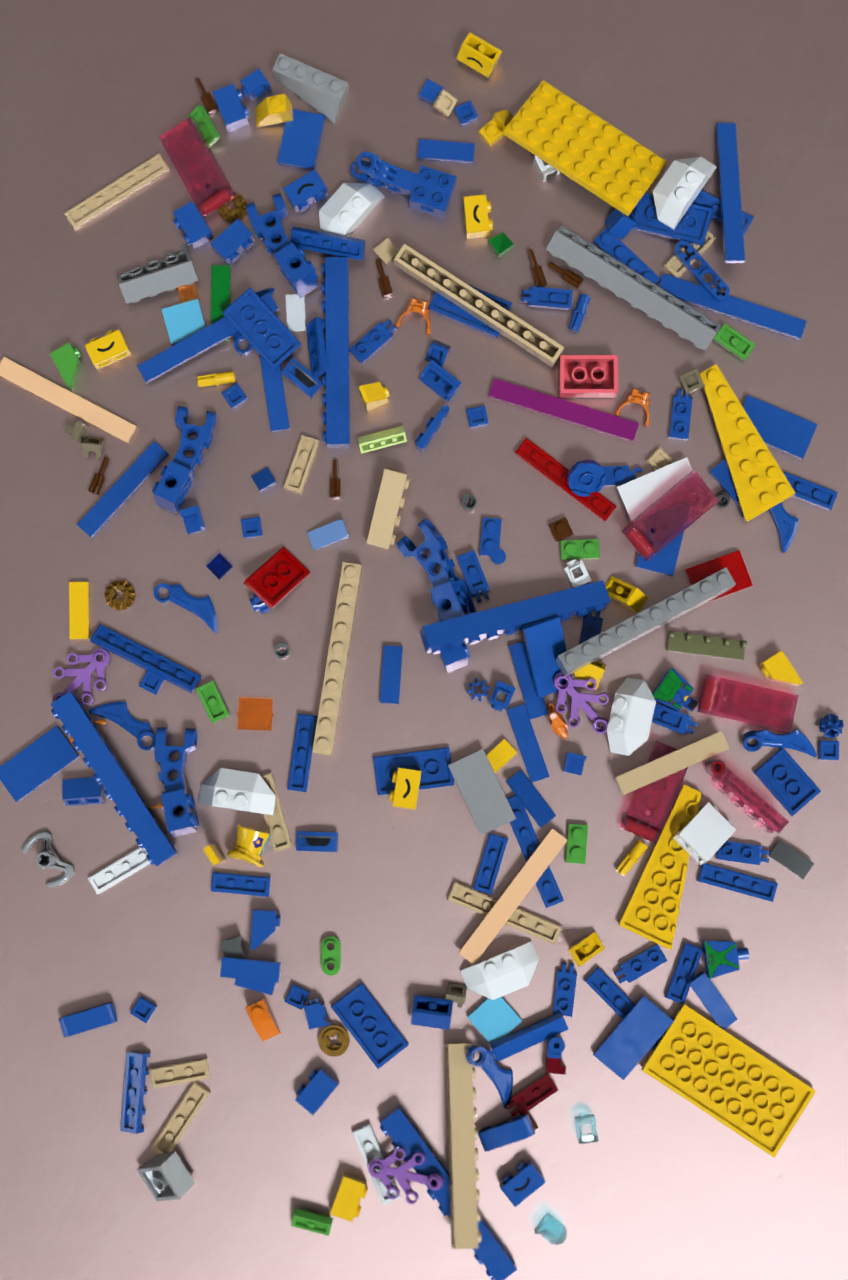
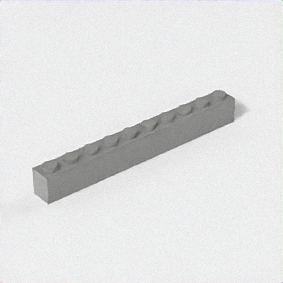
(633, 287)
(645, 622)

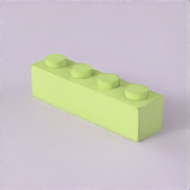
(382, 439)

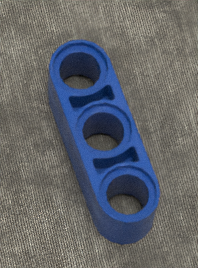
(88, 1019)
(506, 1132)

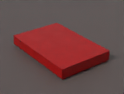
(731, 561)
(277, 577)

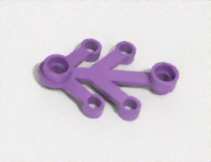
(84, 674)
(580, 699)
(402, 1174)

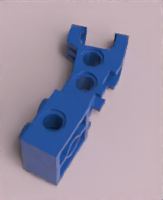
(428, 190)
(289, 259)
(179, 475)
(448, 592)
(176, 793)

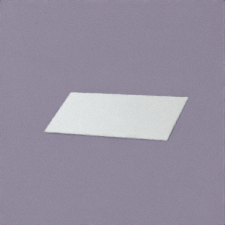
(295, 313)

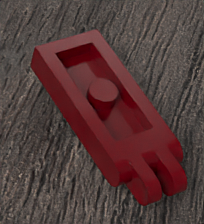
(532, 1095)

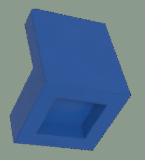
(620, 224)
(193, 519)
(573, 763)

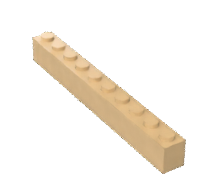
(478, 305)
(337, 659)
(461, 1148)

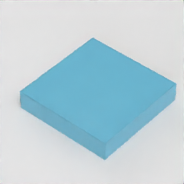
(183, 320)
(494, 1019)

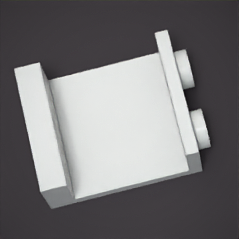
(705, 833)

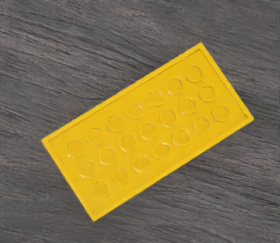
(585, 148)
(728, 1080)

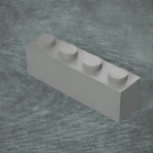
(312, 85)
(158, 276)

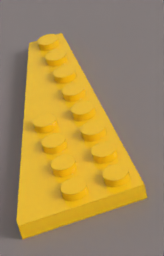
(752, 466)
(658, 894)

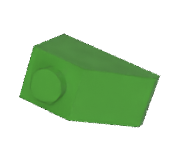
(68, 363)

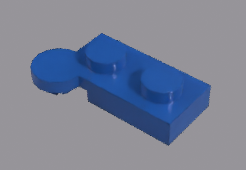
(491, 540)

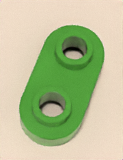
(331, 955)

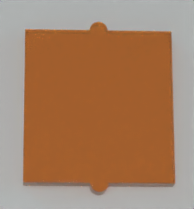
(255, 714)

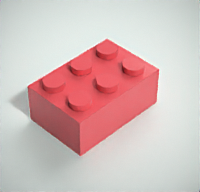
(588, 376)

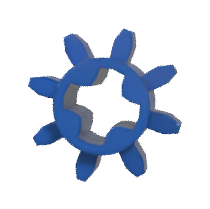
(258, 604)
(479, 695)
(831, 726)

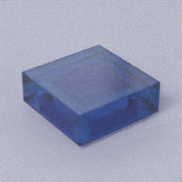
(219, 566)

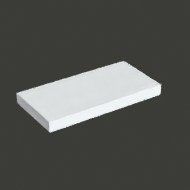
(645, 490)

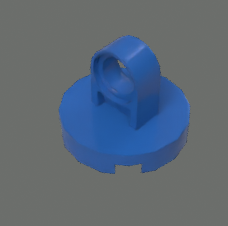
(586, 477)

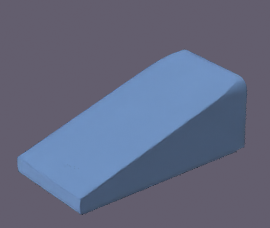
(328, 534)

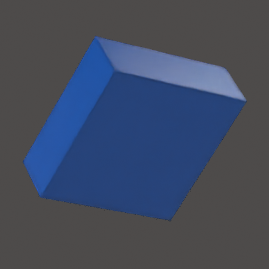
(430, 91)
(465, 113)
(234, 396)
(477, 416)
(251, 527)
(151, 682)
(828, 750)
(297, 996)
(143, 1009)

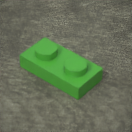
(205, 125)
(734, 342)
(579, 549)
(212, 702)
(576, 843)
(311, 1221)

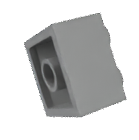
(166, 1177)

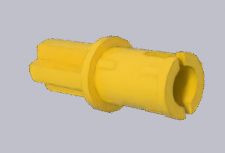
(216, 379)
(631, 858)

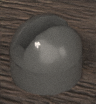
(726, 500)
(472, 503)
(284, 653)

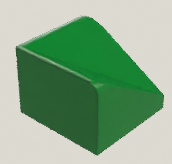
(500, 244)

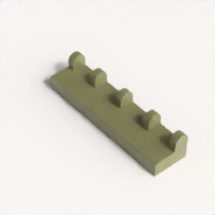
(706, 645)

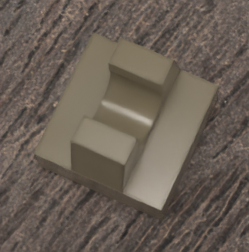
(692, 381)
(77, 432)
(93, 444)
(456, 993)

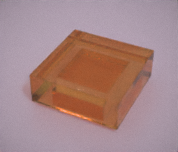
(187, 293)

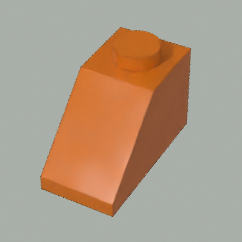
(262, 1019)

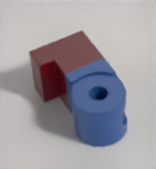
(554, 1051)

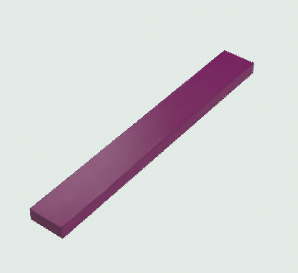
(563, 410)

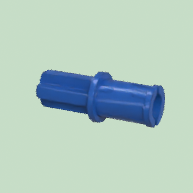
(579, 312)

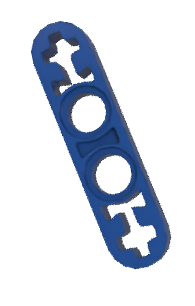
(698, 273)

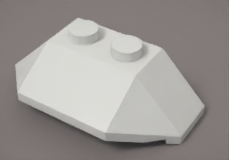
(680, 188)
(348, 208)
(630, 716)
(238, 791)
(502, 972)

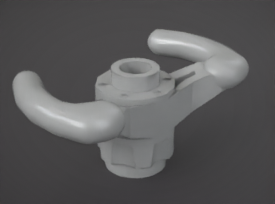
(48, 858)

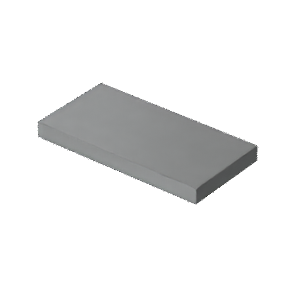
(482, 792)

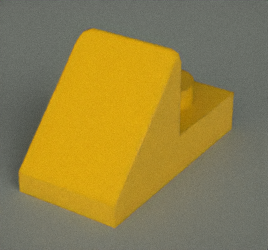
(493, 131)
(586, 949)

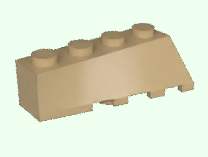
(387, 507)

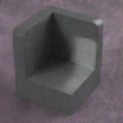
(232, 947)

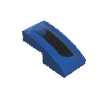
(301, 378)
(317, 841)

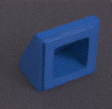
(438, 352)
(264, 479)

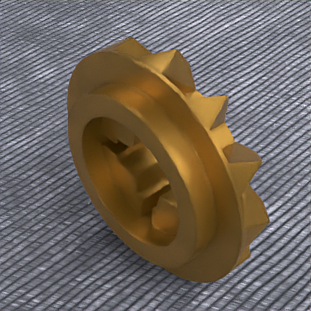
(236, 213)
(128, 595)
(336, 1049)

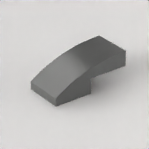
(791, 859)

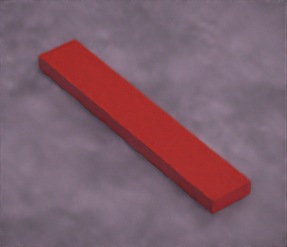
(558, 475)

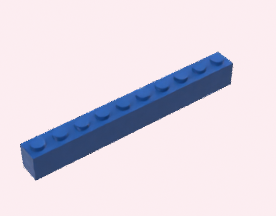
(337, 352)
(513, 617)
(114, 779)
(405, 1135)

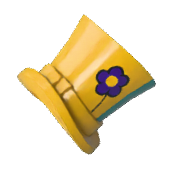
(249, 845)

